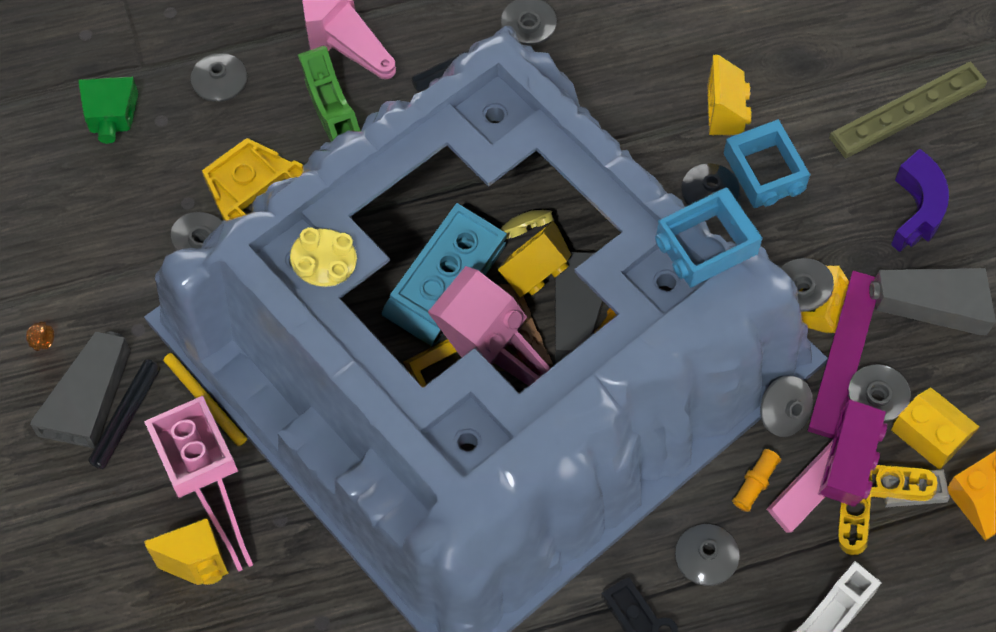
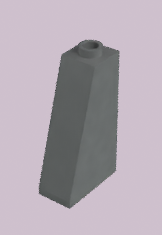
(937, 296)
(575, 308)
(85, 393)

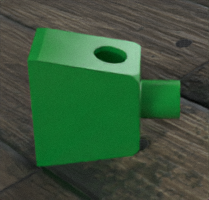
(108, 105)

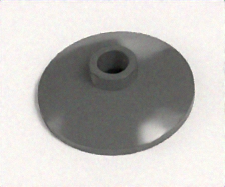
(533, 13)
(219, 86)
(193, 228)
(813, 276)
(884, 382)
(786, 406)
(703, 568)

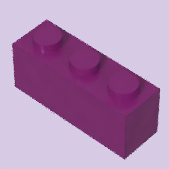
(853, 453)

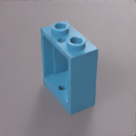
(754, 141)
(733, 219)

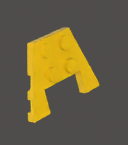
(244, 175)

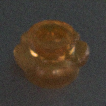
(40, 336)

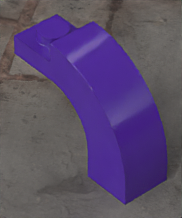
(930, 190)

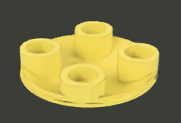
(531, 219)
(323, 257)

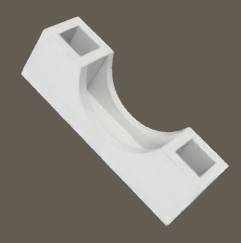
(842, 602)

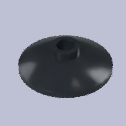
(695, 182)

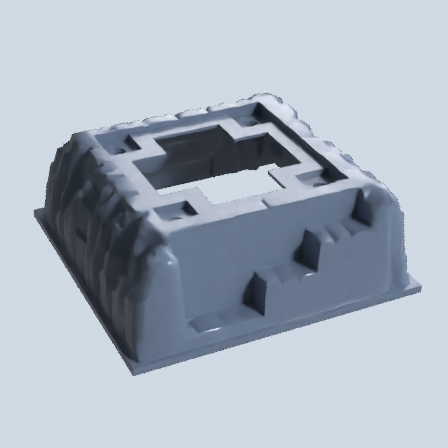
(553, 469)

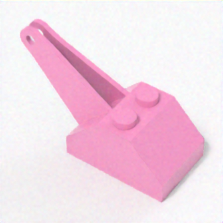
(340, 27)
(486, 318)
(195, 458)

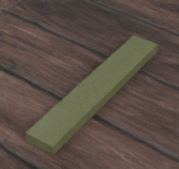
(907, 109)

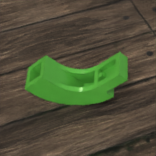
(326, 93)

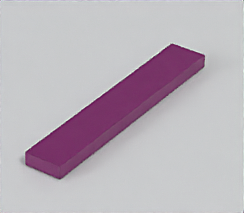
(843, 355)

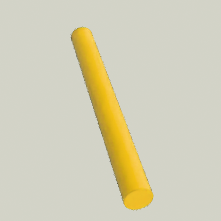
(197, 391)

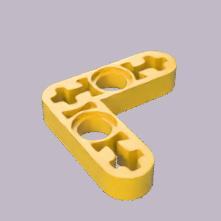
(912, 493)

